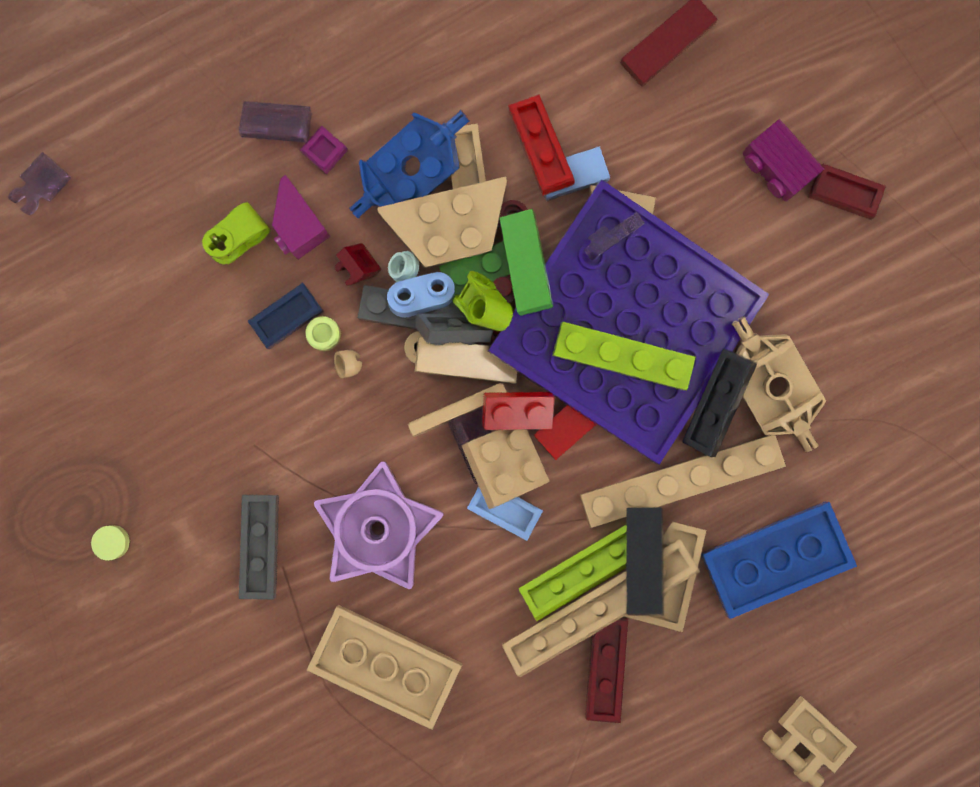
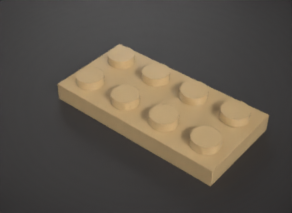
(384, 667)

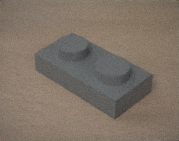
(450, 328)

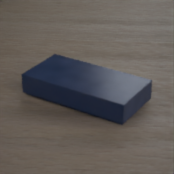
(285, 316)

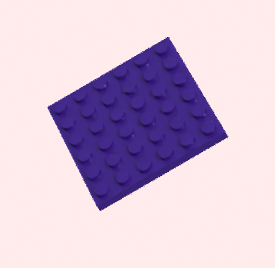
(642, 289)

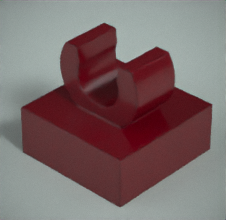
(357, 262)

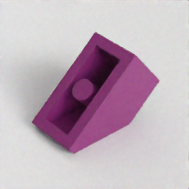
(295, 222)

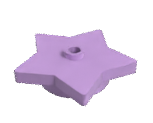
(351, 522)

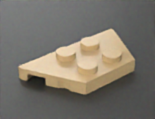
(449, 222)

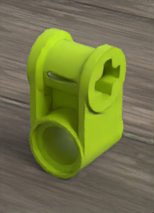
(238, 232)
(483, 303)

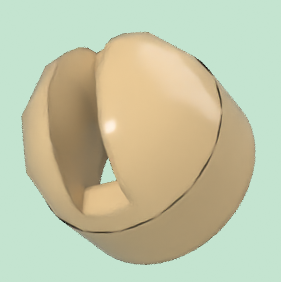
(346, 363)

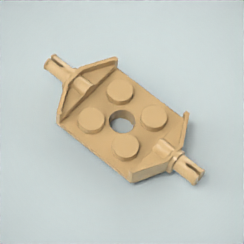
(802, 399)

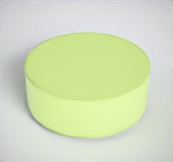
(323, 333)
(110, 542)

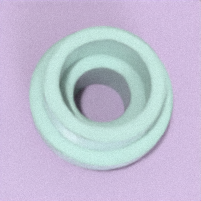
(403, 266)

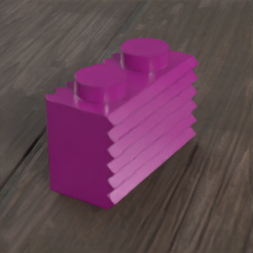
(781, 161)

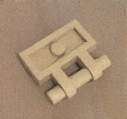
(817, 734)

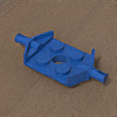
(385, 172)

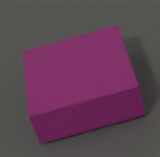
(324, 150)

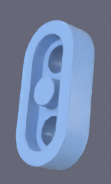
(422, 297)

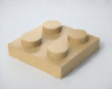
(505, 465)

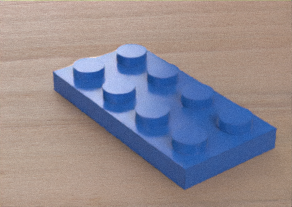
(778, 559)

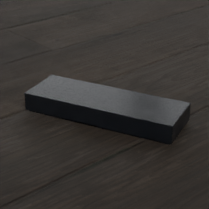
(719, 402)
(644, 562)

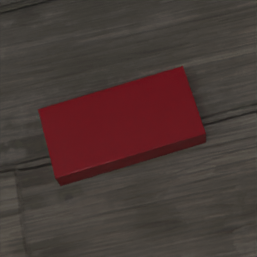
(847, 192)

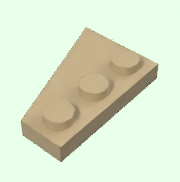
(678, 598)

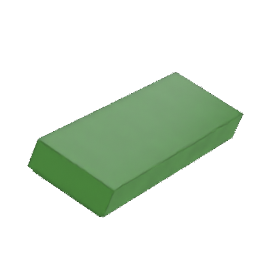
(526, 262)

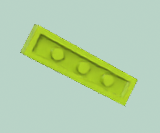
(623, 356)
(576, 575)

